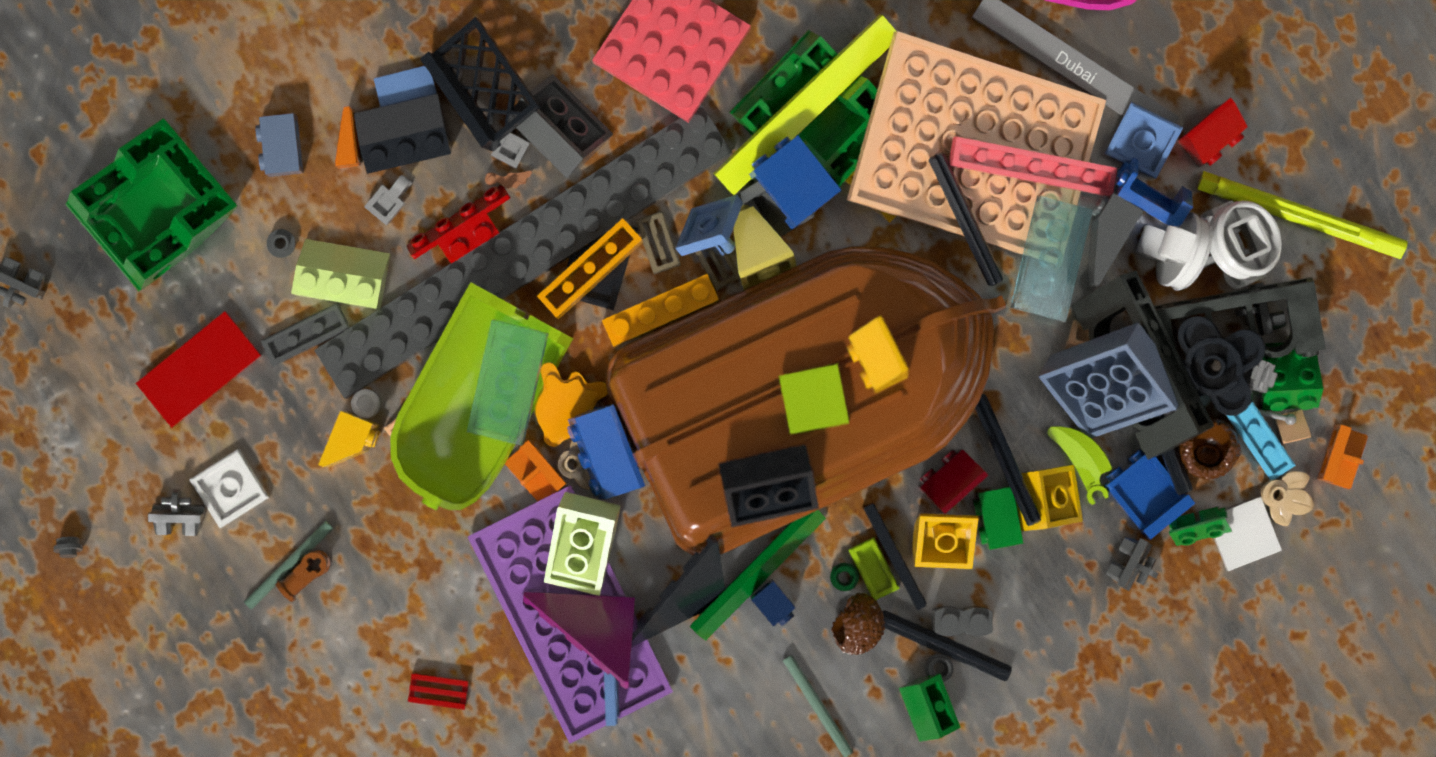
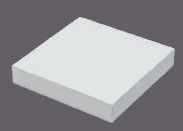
(229, 488)
(1250, 536)

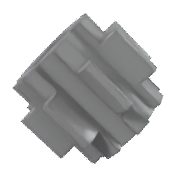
(1261, 376)

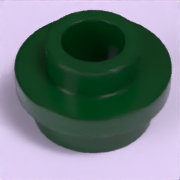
(844, 586)

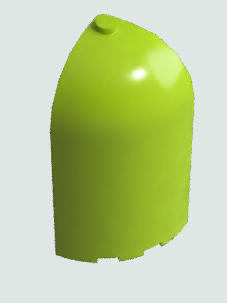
(430, 431)

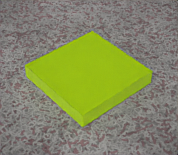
(814, 399)

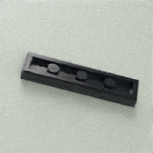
(894, 556)

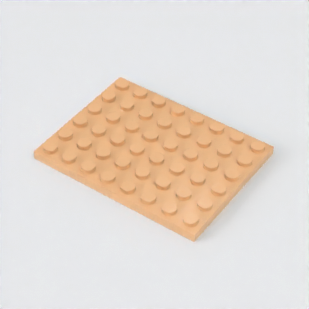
(945, 94)

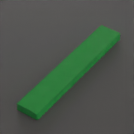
(755, 574)

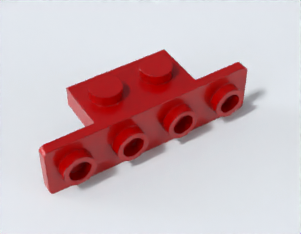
(462, 230)

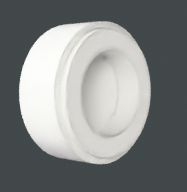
(366, 403)

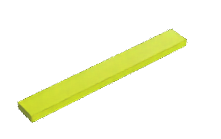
(808, 102)

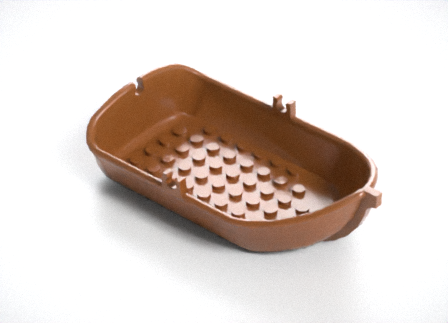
(715, 392)

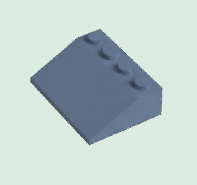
(1110, 381)

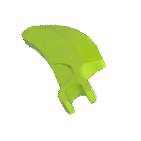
(1086, 457)

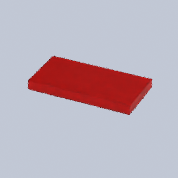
(198, 369)

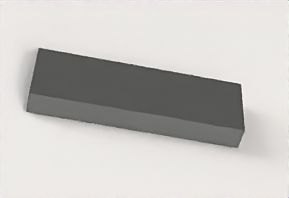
(305, 334)

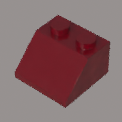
(952, 480)

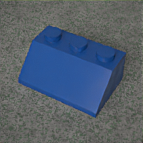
(605, 452)

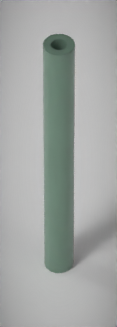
(308, 545)
(818, 706)

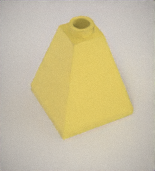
(759, 249)

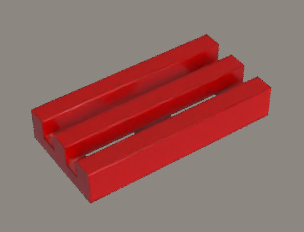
(437, 702)

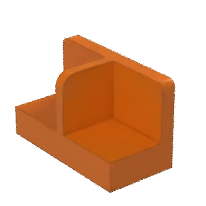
(1342, 456)
(535, 471)

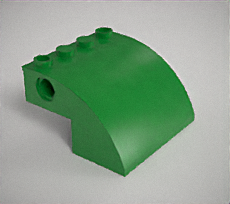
(837, 131)
(151, 204)

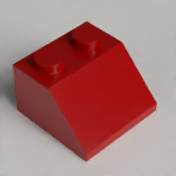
(1213, 133)

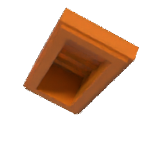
(348, 145)

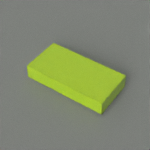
(873, 568)

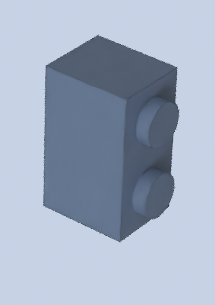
(279, 145)

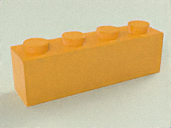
(590, 268)
(660, 310)

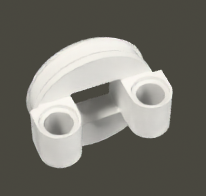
(1226, 250)
(1178, 251)

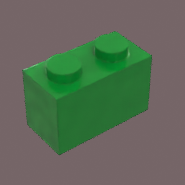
(998, 518)
(929, 707)

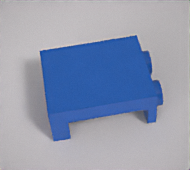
(794, 180)
(1151, 200)
(1147, 494)

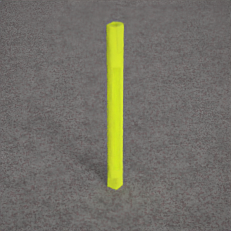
(1304, 215)

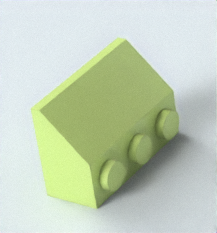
(341, 274)

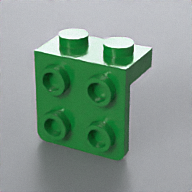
(1296, 384)

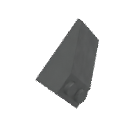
(1109, 231)

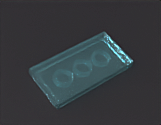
(1051, 258)
(507, 382)

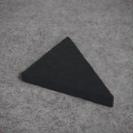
(687, 596)

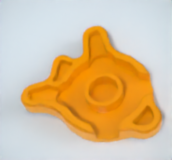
(563, 400)

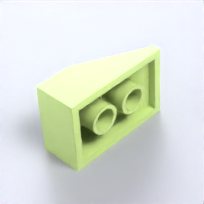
(581, 543)

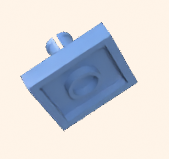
(710, 227)

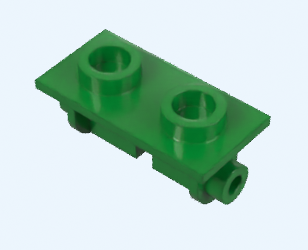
(1212, 525)

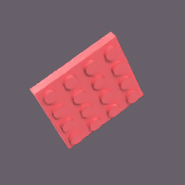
(672, 50)

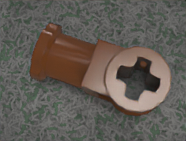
(303, 574)

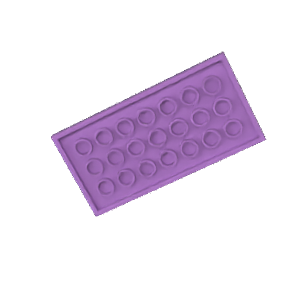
(515, 562)

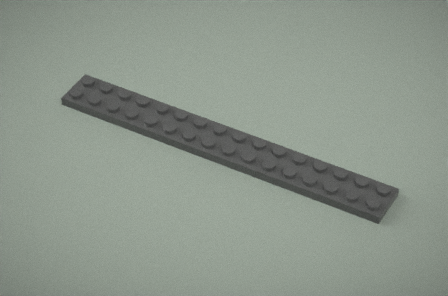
(525, 250)

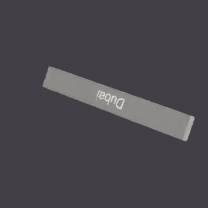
(1063, 59)

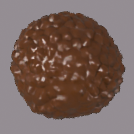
(1211, 452)
(859, 625)

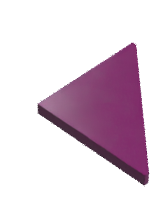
(592, 624)

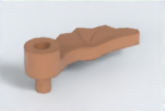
(510, 180)

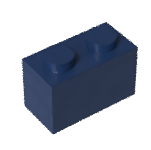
(773, 603)

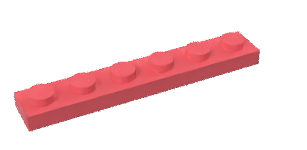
(1032, 166)

